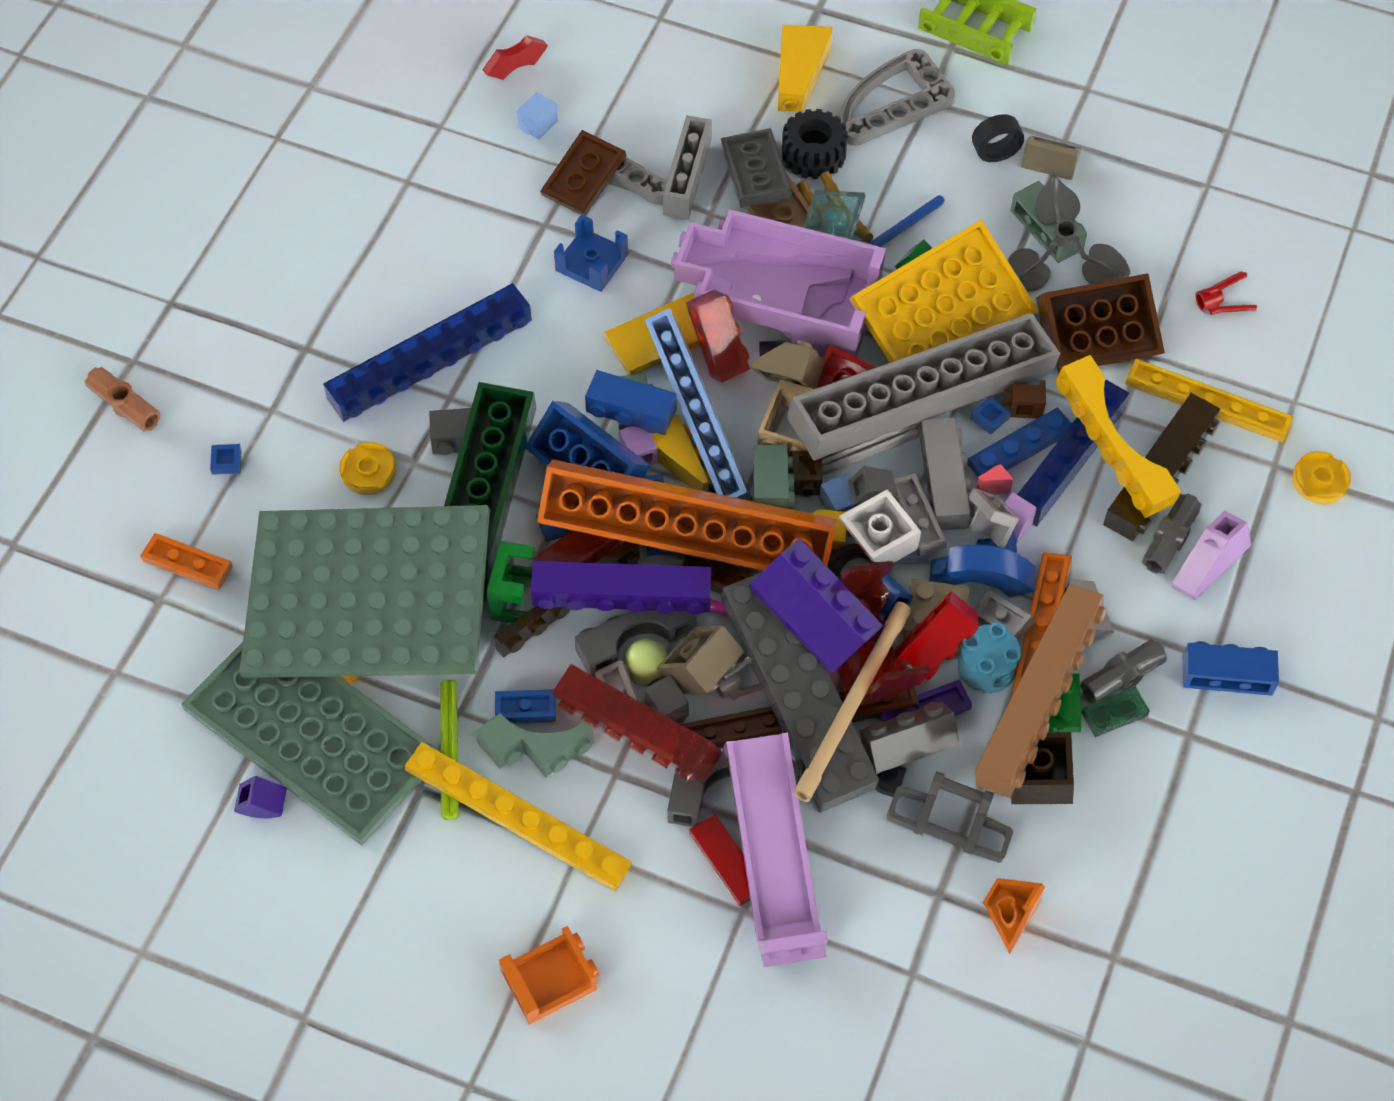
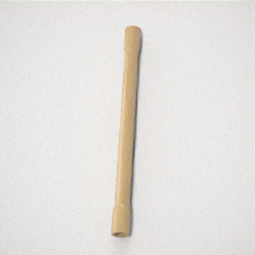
(813, 774)

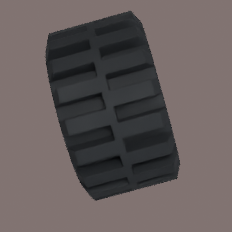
(814, 128)

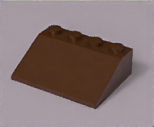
(1104, 320)

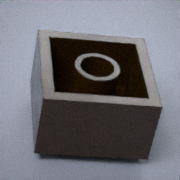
(1050, 775)

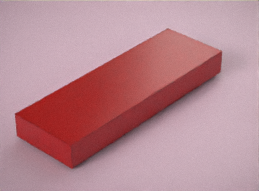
(723, 856)

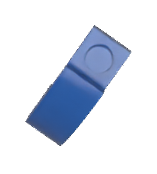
(986, 565)

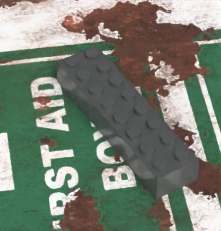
(799, 696)

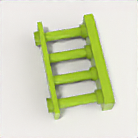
(1009, 11)

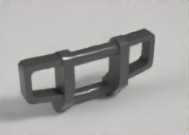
(967, 843)

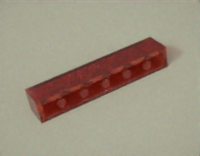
(636, 723)

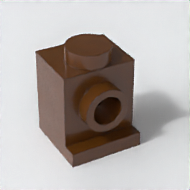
(1026, 400)

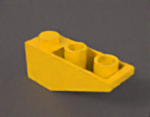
(680, 457)

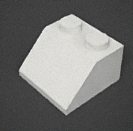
(882, 528)

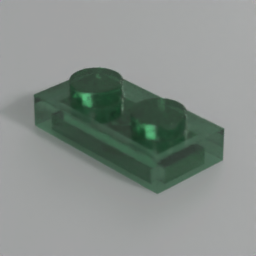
(1115, 711)

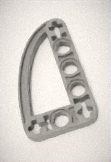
(928, 94)

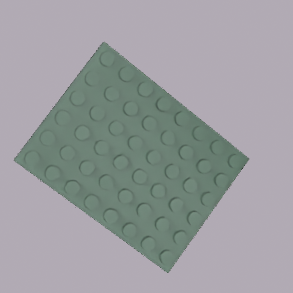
(366, 592)

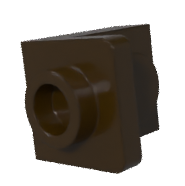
(806, 474)

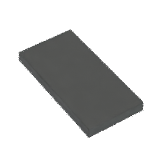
(756, 168)

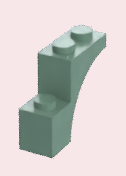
(548, 751)

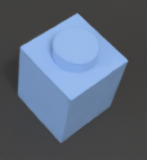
(537, 115)

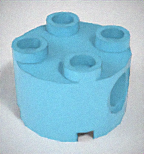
(989, 658)

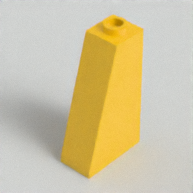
(801, 62)

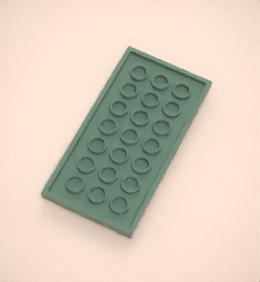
(314, 739)

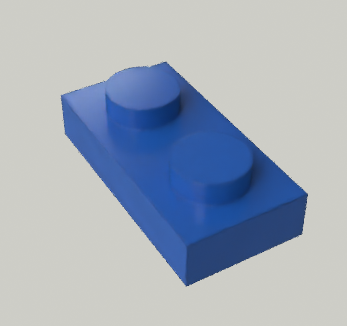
(526, 705)

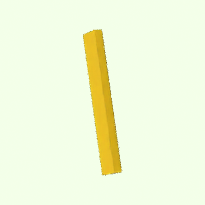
(1232, 407)

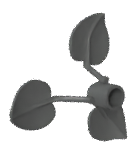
(1061, 206)

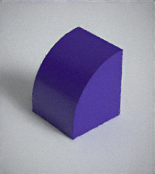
(260, 798)

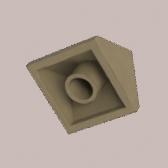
(1050, 157)

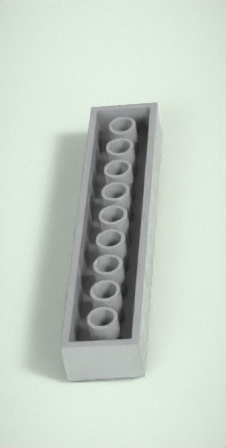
(921, 386)

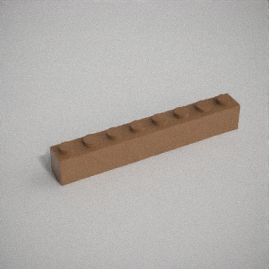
(1040, 691)

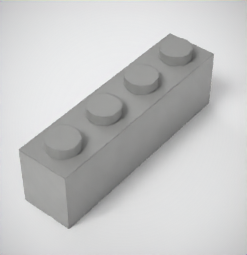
(687, 167)
(945, 474)

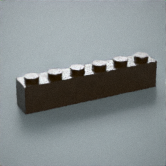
(1172, 451)

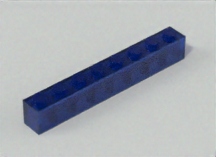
(427, 352)

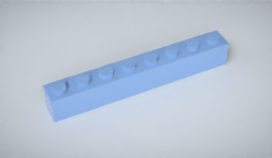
(697, 406)

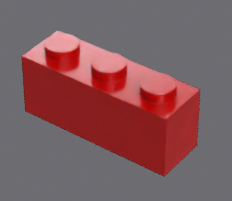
(939, 634)

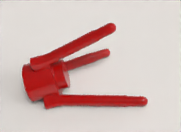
(1212, 296)

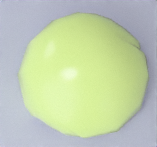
(643, 659)

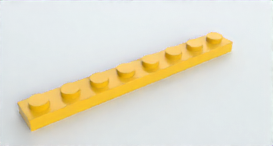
(518, 816)

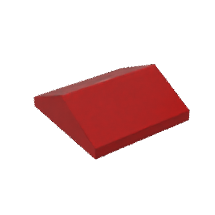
(840, 366)

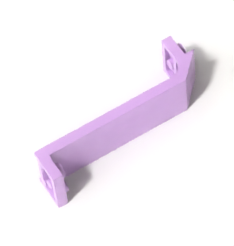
(775, 850)

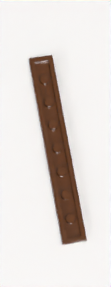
(763, 722)

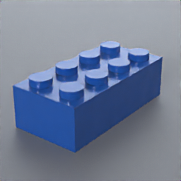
(575, 439)

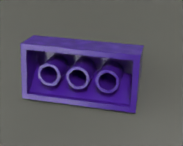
(815, 606)

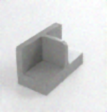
(992, 517)

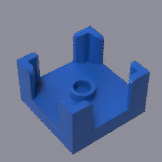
(590, 256)

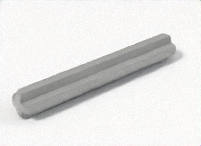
(867, 449)

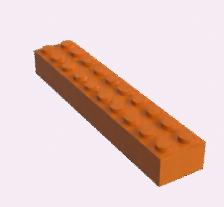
(677, 517)

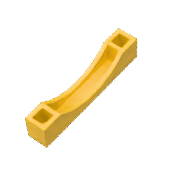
(1145, 481)

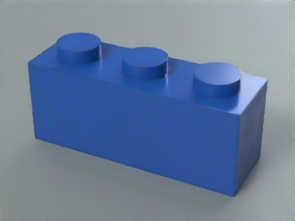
(630, 402)
(1230, 668)

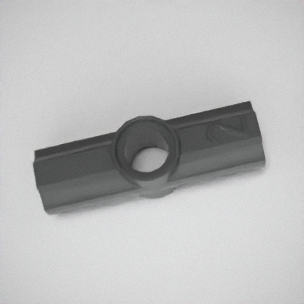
(1171, 533)
(1124, 671)

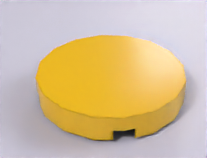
(368, 468)
(1321, 477)

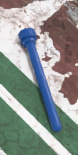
(909, 221)

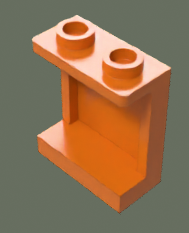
(550, 976)

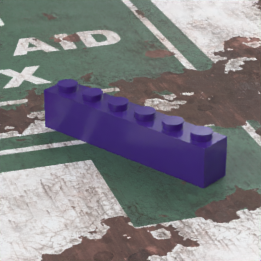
(621, 587)

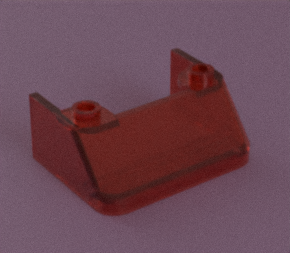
(893, 675)

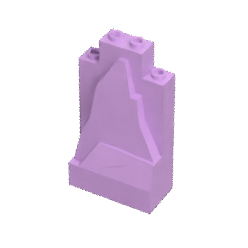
(796, 271)

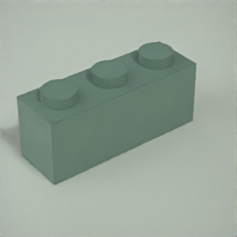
(1024, 209)
(770, 476)

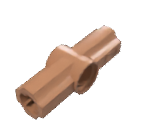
(122, 399)

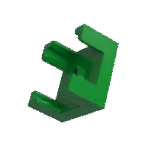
(508, 581)

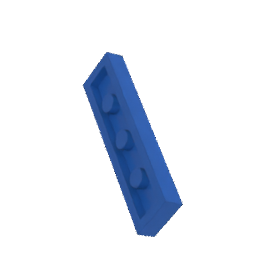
(1021, 443)

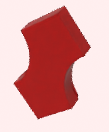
(507, 60)

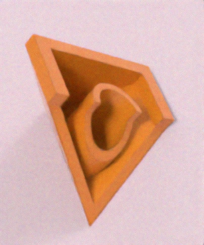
(1012, 906)

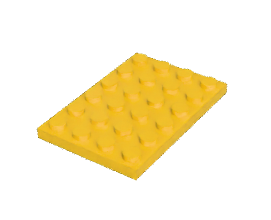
(944, 295)

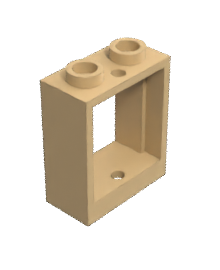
(782, 396)

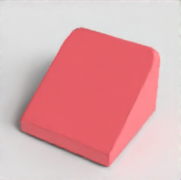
(995, 481)

